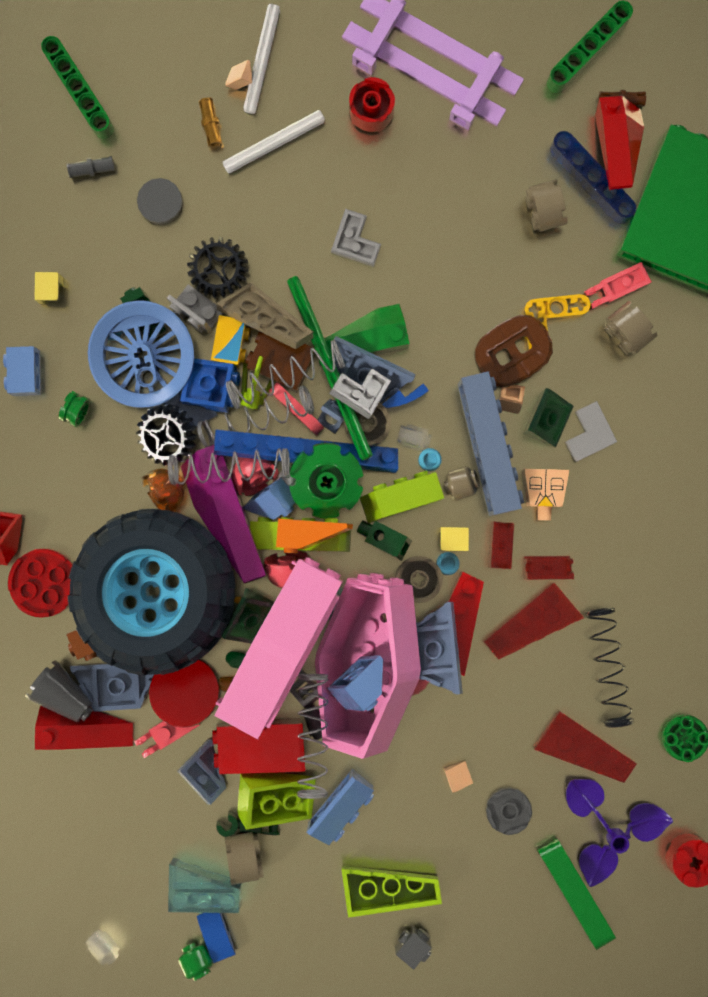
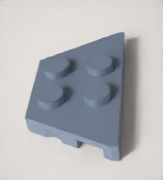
(359, 363)
(440, 649)
(112, 687)

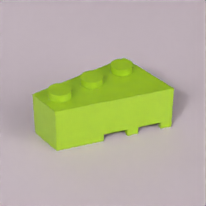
(401, 496)

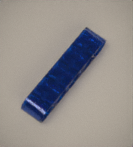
(591, 166)

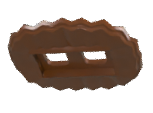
(504, 337)

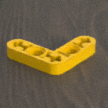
(546, 313)

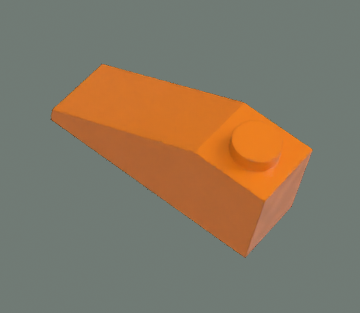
(305, 534)

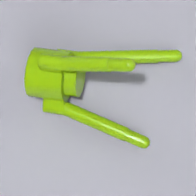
(248, 394)

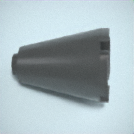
(60, 694)

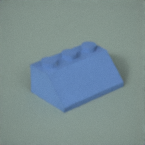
(359, 684)
(340, 808)

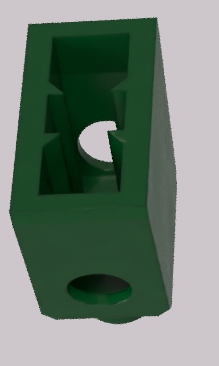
(392, 543)

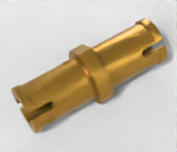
(210, 122)

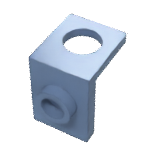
(332, 409)

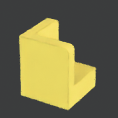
(47, 286)
(454, 539)

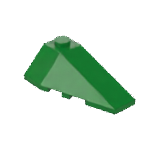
(376, 332)

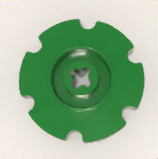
(326, 499)

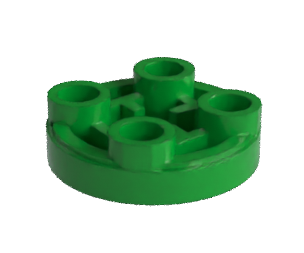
(685, 737)

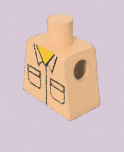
(545, 490)

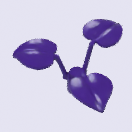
(646, 825)

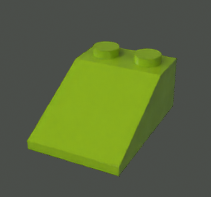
(272, 799)

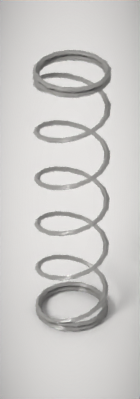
(231, 388)
(306, 406)
(172, 458)
(312, 793)

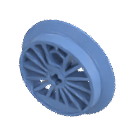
(133, 316)

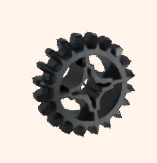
(225, 263)
(152, 432)

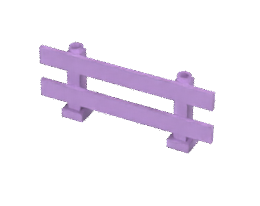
(470, 100)

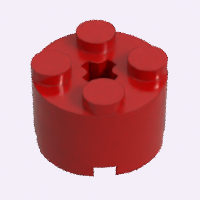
(371, 117)
(680, 856)

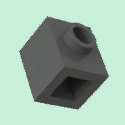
(413, 946)

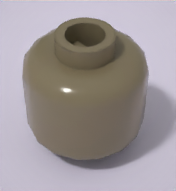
(462, 482)

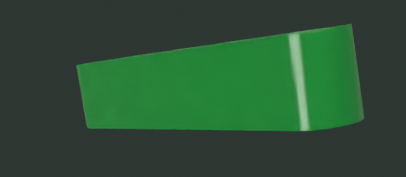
(593, 37)
(73, 78)
(576, 894)

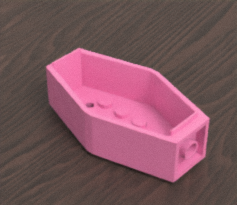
(360, 631)
(280, 648)

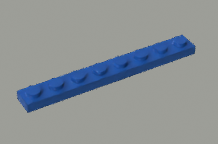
(245, 445)

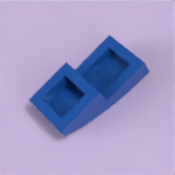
(399, 399)
(216, 936)

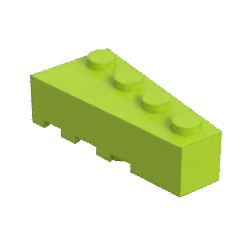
(265, 536)
(383, 891)

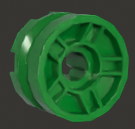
(74, 409)

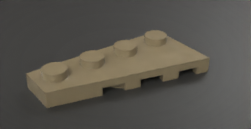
(264, 314)

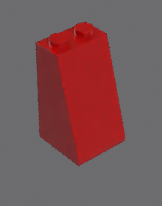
(271, 753)

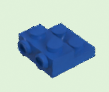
(208, 385)

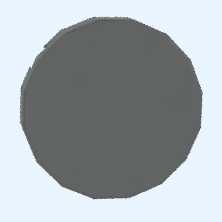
(159, 201)
(508, 810)

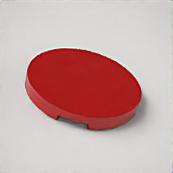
(40, 582)
(185, 695)

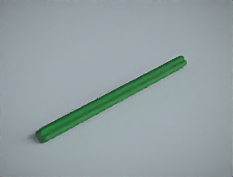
(322, 349)

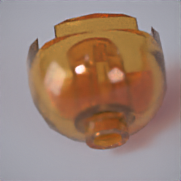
(161, 491)

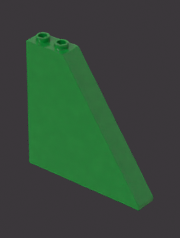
(672, 211)

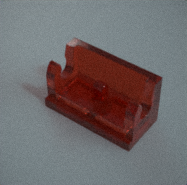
(501, 545)
(548, 567)

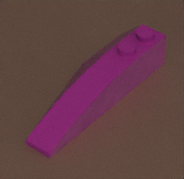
(223, 513)

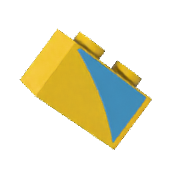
(230, 341)

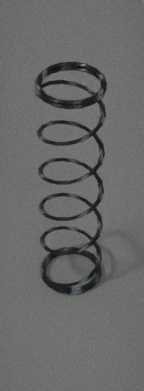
(622, 721)

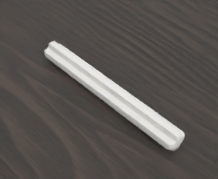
(261, 58)
(274, 141)

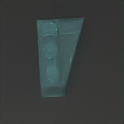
(201, 891)

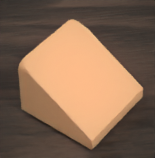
(240, 75)
(512, 398)
(458, 776)

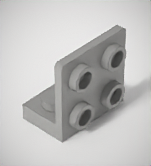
(197, 308)

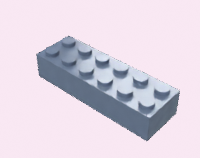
(489, 443)

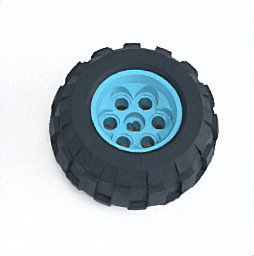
(102, 585)

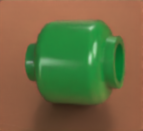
(195, 961)

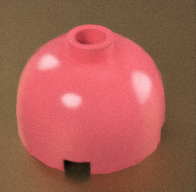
(257, 481)
(279, 568)

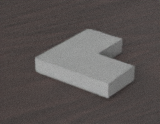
(350, 244)
(362, 397)
(596, 435)

